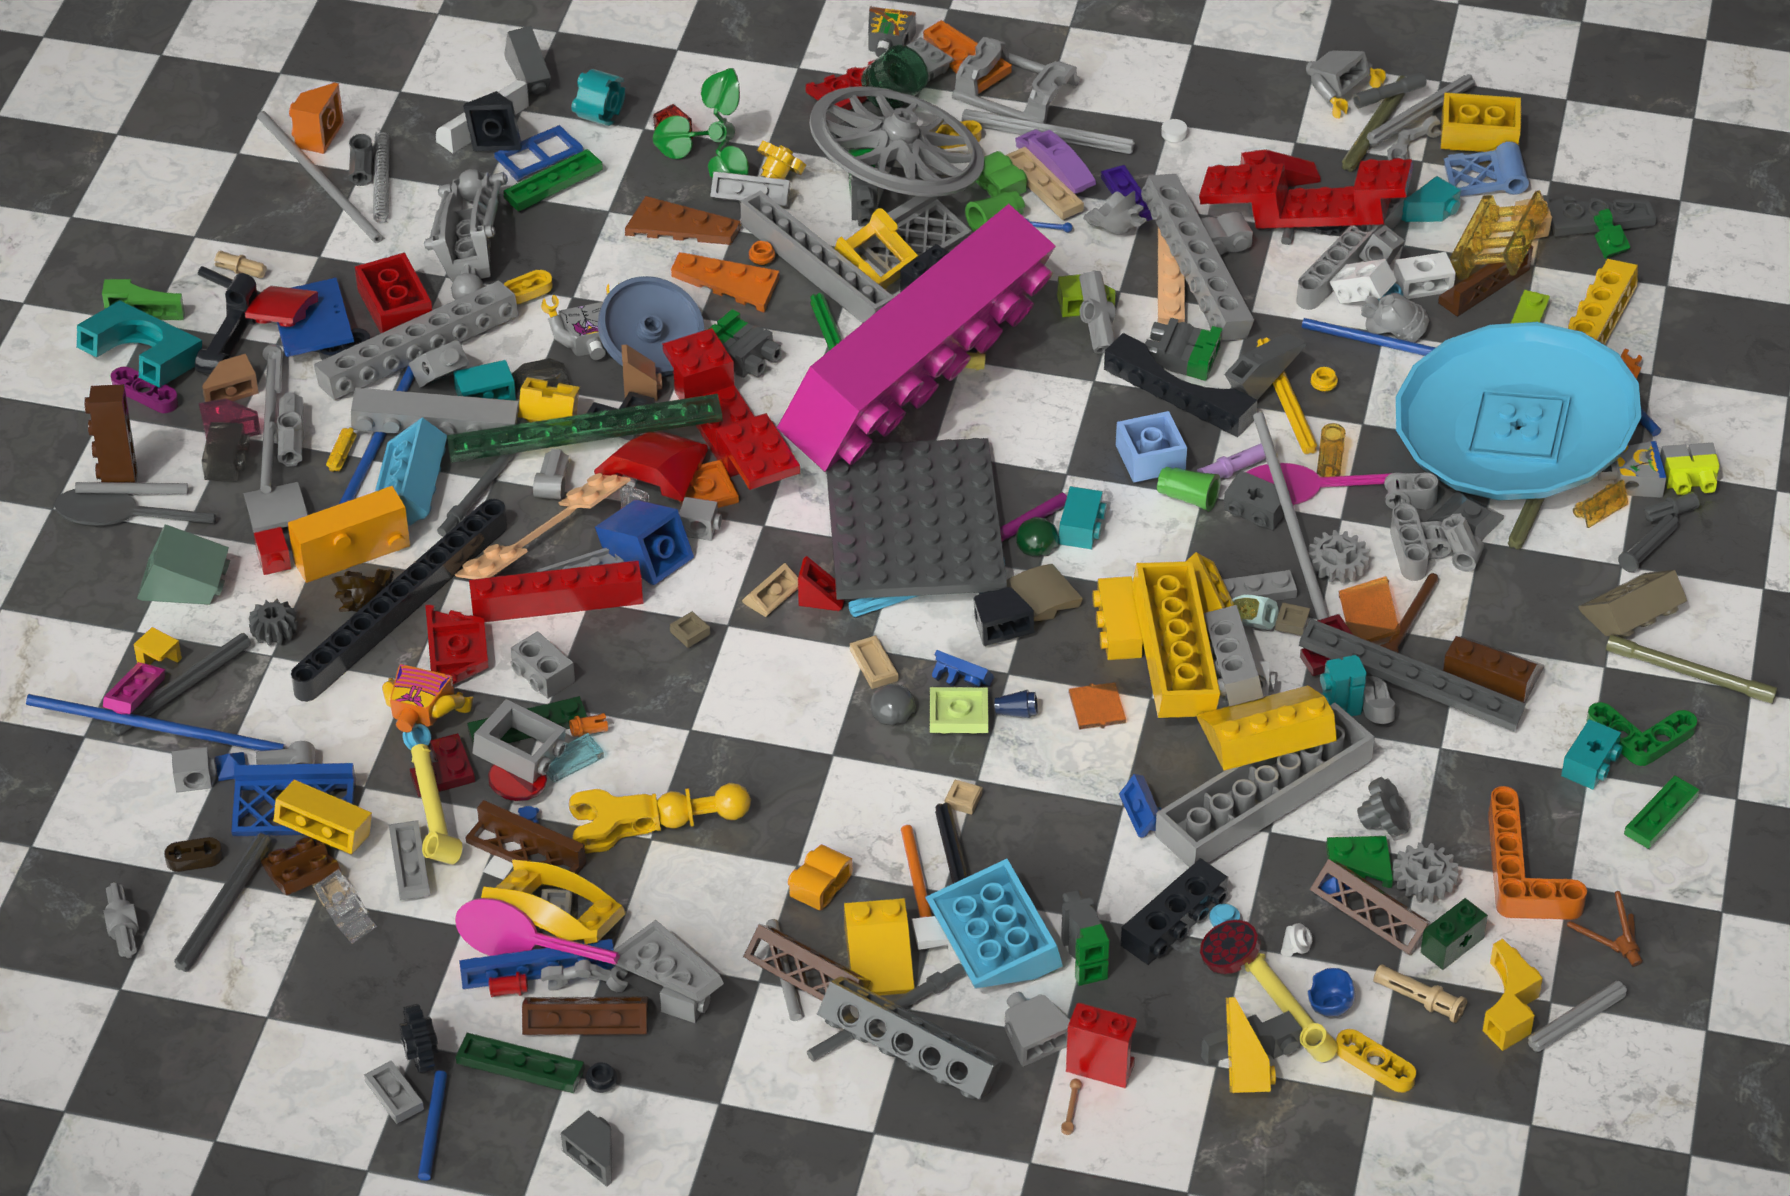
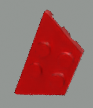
(456, 643)

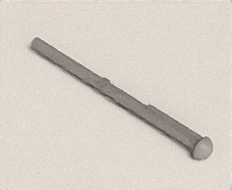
(274, 356)

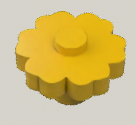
(779, 161)

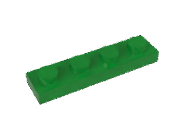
(552, 180)

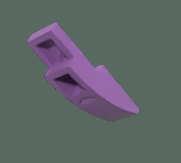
(1058, 159)

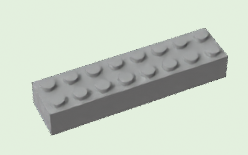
(1259, 793)

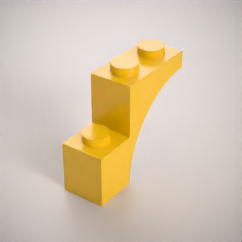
(1511, 1016)

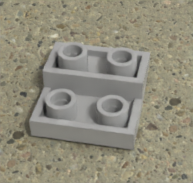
(276, 507)

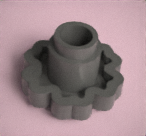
(1384, 808)

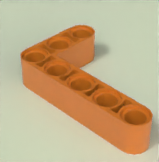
(1513, 892)

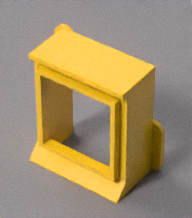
(885, 229)

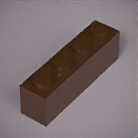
(111, 433)

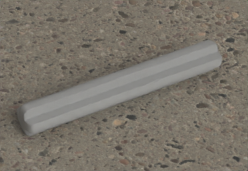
(1577, 1016)

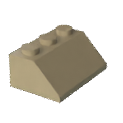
(1635, 603)

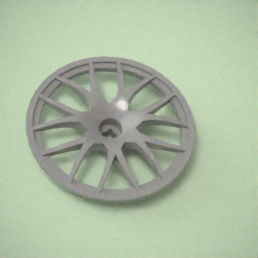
(896, 138)

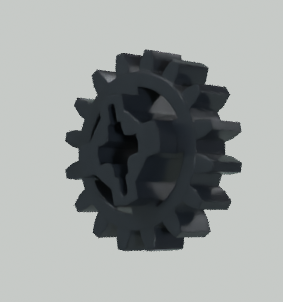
(418, 1038)

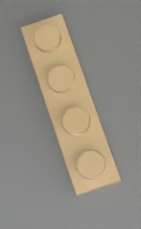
(1046, 184)

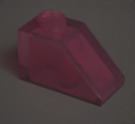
(229, 412)

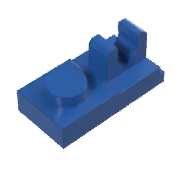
(973, 673)
(1139, 805)

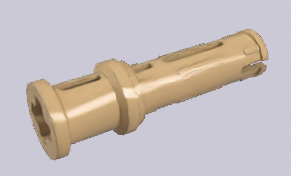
(1432, 997)

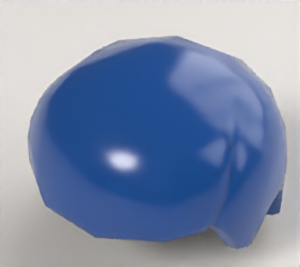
(1331, 992)

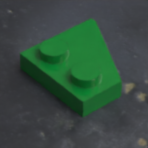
(1363, 856)

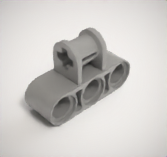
(1416, 541)

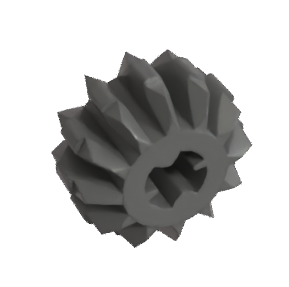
(273, 622)

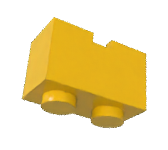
(544, 402)

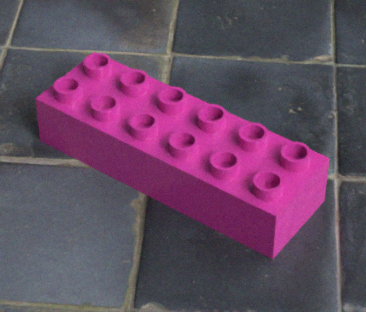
(918, 339)

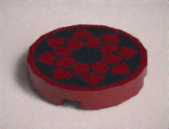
(1230, 946)

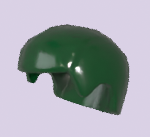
(1037, 537)

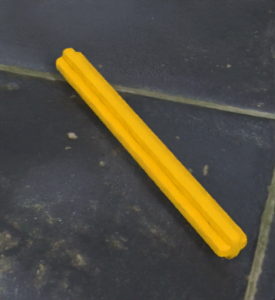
(1293, 410)

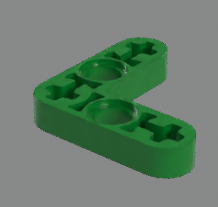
(1639, 741)

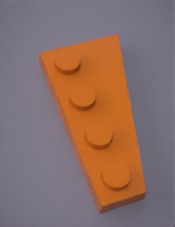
(738, 280)

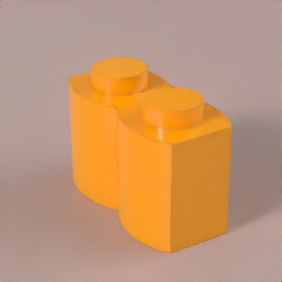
(820, 877)

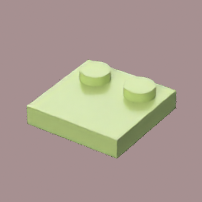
(958, 710)

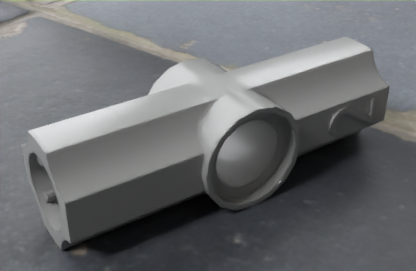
(1097, 311)
(290, 429)

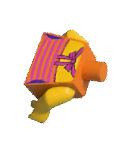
(422, 697)

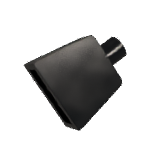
(1002, 616)

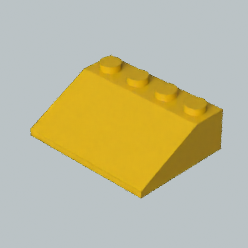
(1269, 727)

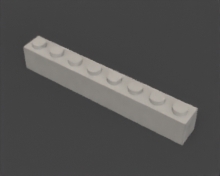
(813, 256)

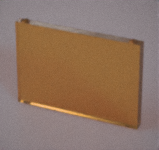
(1370, 610)

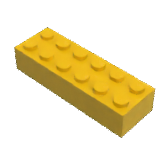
(1175, 639)

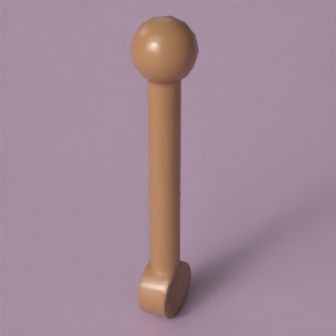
(1067, 1127)

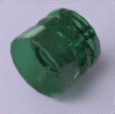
(897, 70)

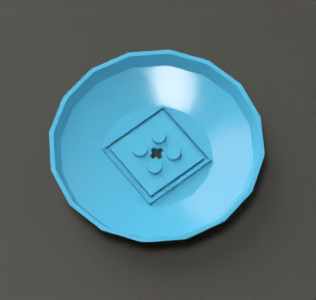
(1554, 381)

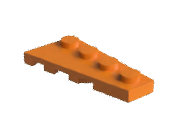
(959, 47)

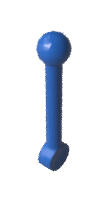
(1067, 227)

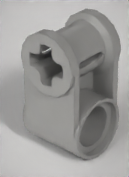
(1414, 489)

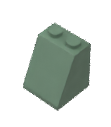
(184, 569)

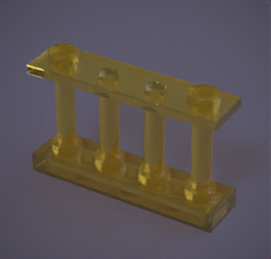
(1485, 222)

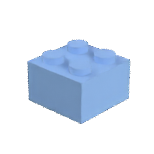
(1150, 445)

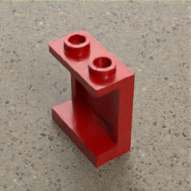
(1100, 1045)

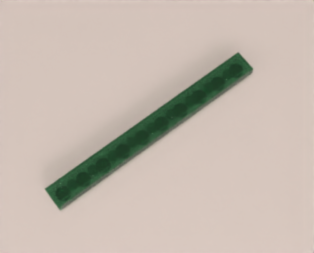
(584, 428)

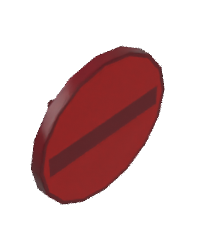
(513, 787)

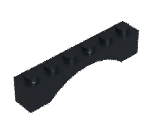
(1223, 408)

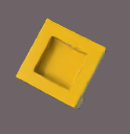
(156, 646)

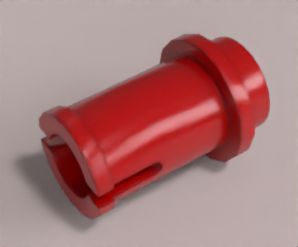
(508, 985)

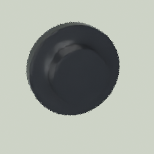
(601, 1077)

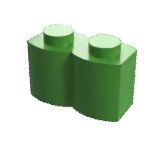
(1001, 175)

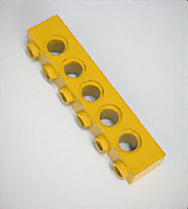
(1605, 300)

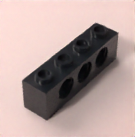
(1174, 911)

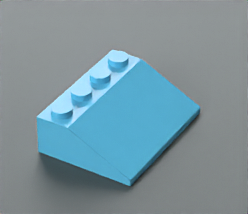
(995, 928)

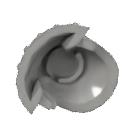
(1117, 214)
(1395, 315)

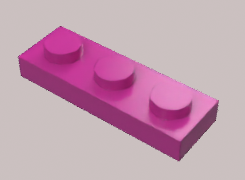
(133, 688)

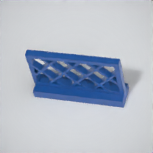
(278, 777)

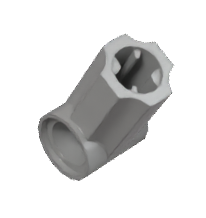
(551, 479)
(1464, 544)
(298, 753)

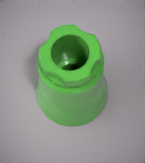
(981, 211)
(1190, 486)

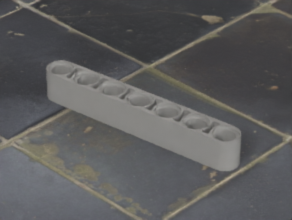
(1315, 283)

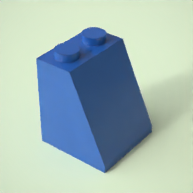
(647, 535)

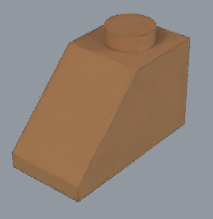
(639, 373)
(231, 380)

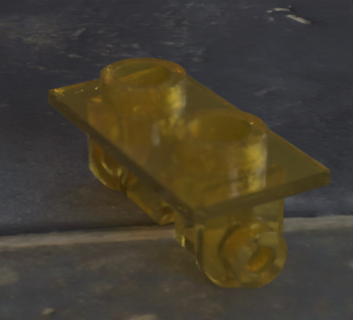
(1602, 504)

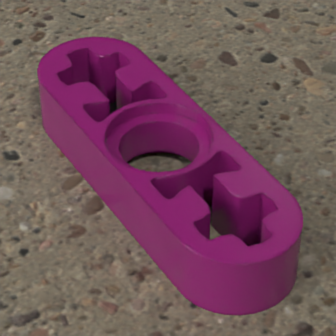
(151, 398)

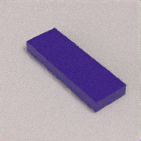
(1121, 180)

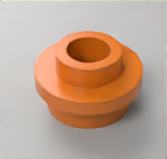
(761, 253)

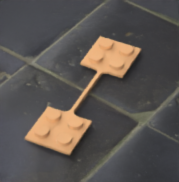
(498, 557)

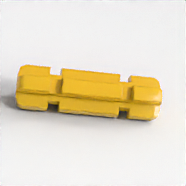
(341, 449)

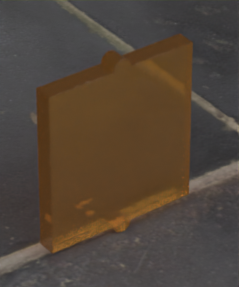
(1097, 705)

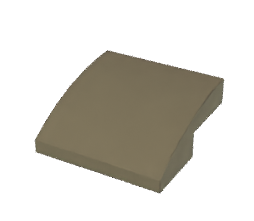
(1045, 591)

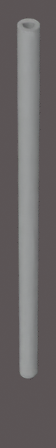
(318, 175)
(1290, 516)

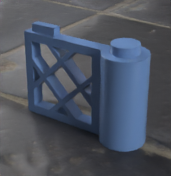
(1505, 168)

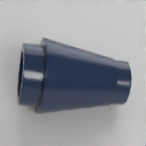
(1017, 704)

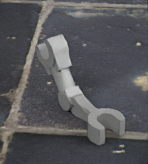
(1407, 136)
(560, 976)

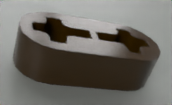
(193, 854)

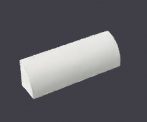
(455, 133)

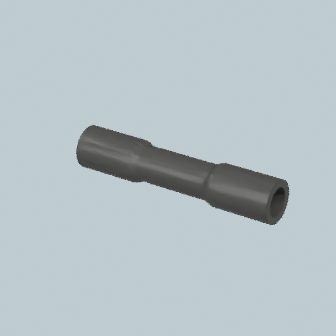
(1402, 86)

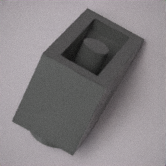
(590, 1145)

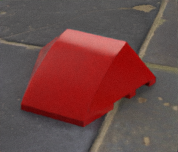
(658, 460)

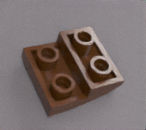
(299, 865)

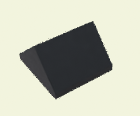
(492, 123)

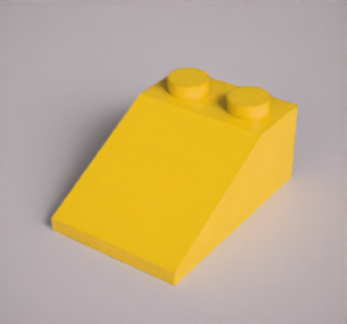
(880, 944)

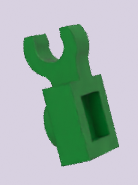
(1610, 238)

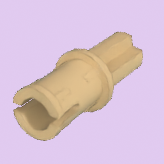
(240, 264)

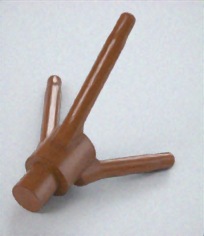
(1625, 943)

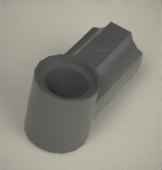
(360, 159)

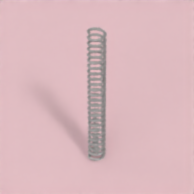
(382, 178)

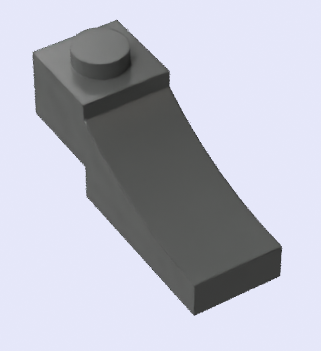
(1277, 1036)

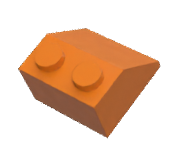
(317, 117)

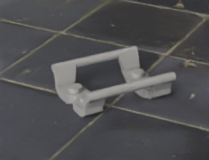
(1044, 86)

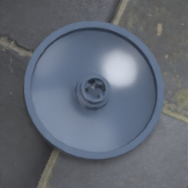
(646, 315)

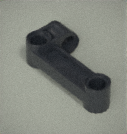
(238, 299)

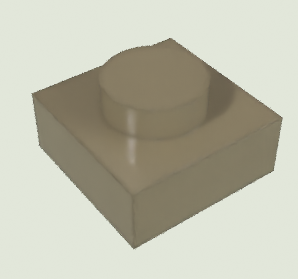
(1292, 619)
(690, 629)

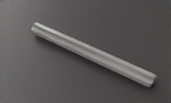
(1419, 110)

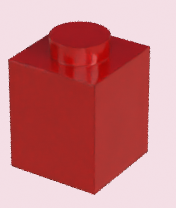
(272, 550)

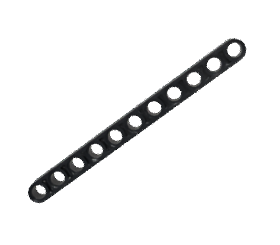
(398, 600)

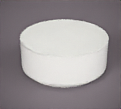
(1174, 130)

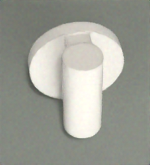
(1296, 939)

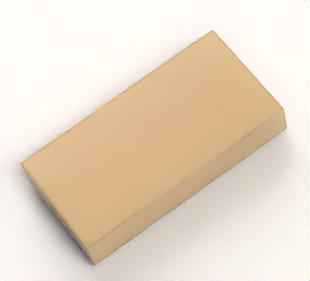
(873, 662)

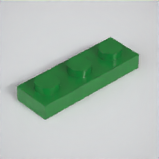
(1661, 812)

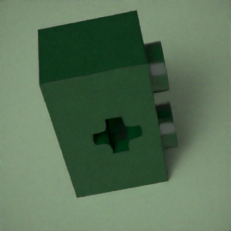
(1454, 933)

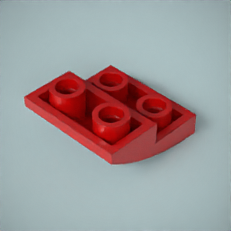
(281, 305)

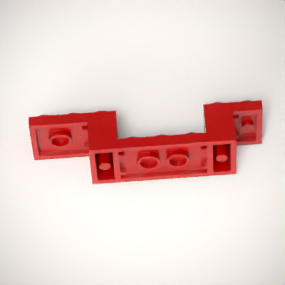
(1278, 207)
(741, 441)

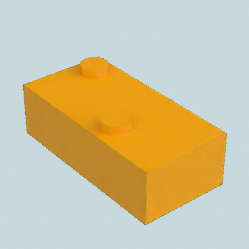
(349, 534)

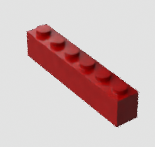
(556, 591)

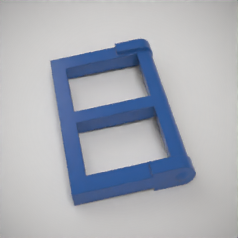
(531, 143)

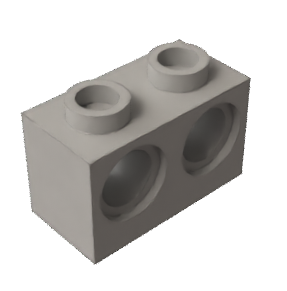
(542, 665)

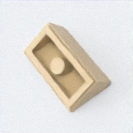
(772, 591)

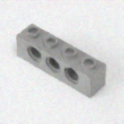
(1233, 656)

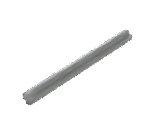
(1067, 134)

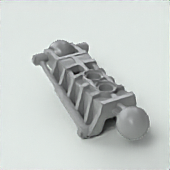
(463, 236)

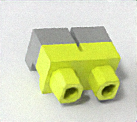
(1690, 467)

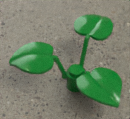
(674, 135)

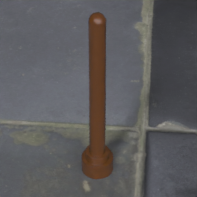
(1412, 612)

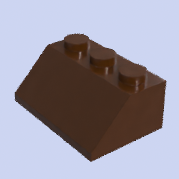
(1492, 668)

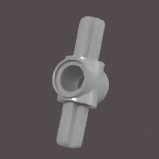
(121, 920)

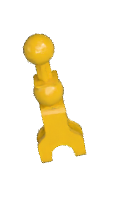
(644, 813)

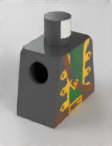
(889, 28)

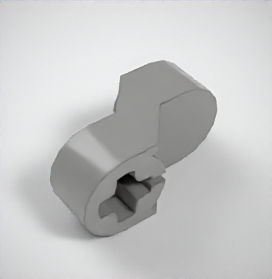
(1377, 703)

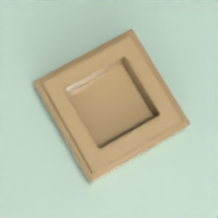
(963, 796)

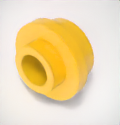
(1324, 379)

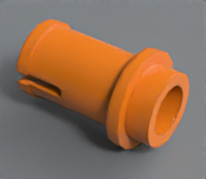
(590, 725)

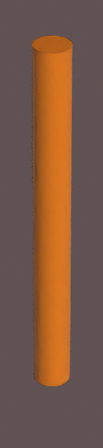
(915, 871)

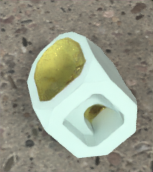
(1257, 611)

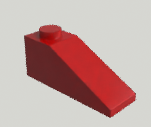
(1297, 170)

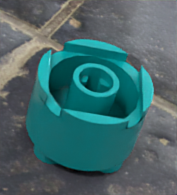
(598, 96)

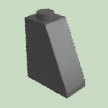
(526, 59)

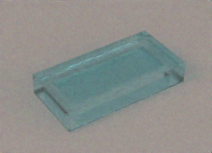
(576, 756)

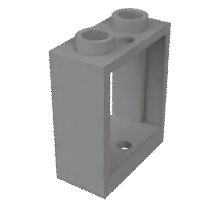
(528, 767)

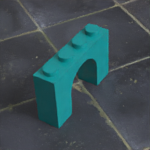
(171, 351)

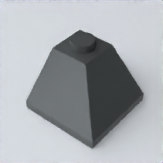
(1479, 516)

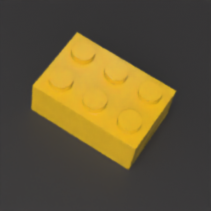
(1479, 121)

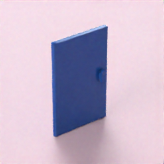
(324, 324)

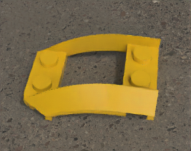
(528, 876)

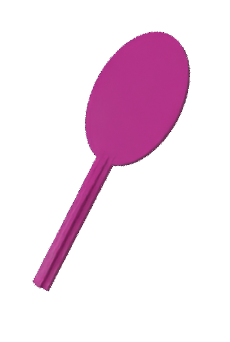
(1306, 483)
(502, 928)

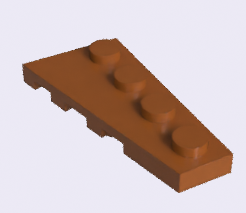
(670, 219)

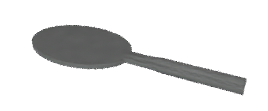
(115, 508)

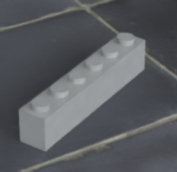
(397, 410)

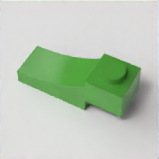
(157, 304)

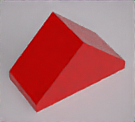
(817, 587)

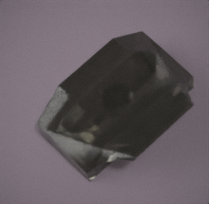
(545, 369)

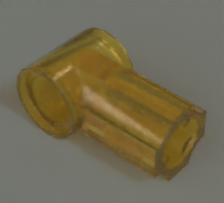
(1331, 450)

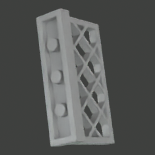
(916, 211)

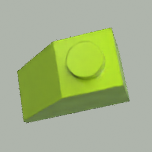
(1071, 297)

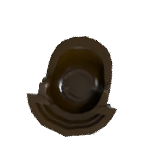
(358, 590)

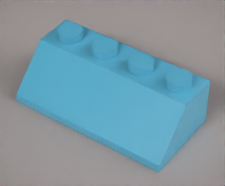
(413, 467)

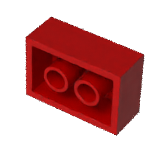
(392, 291)

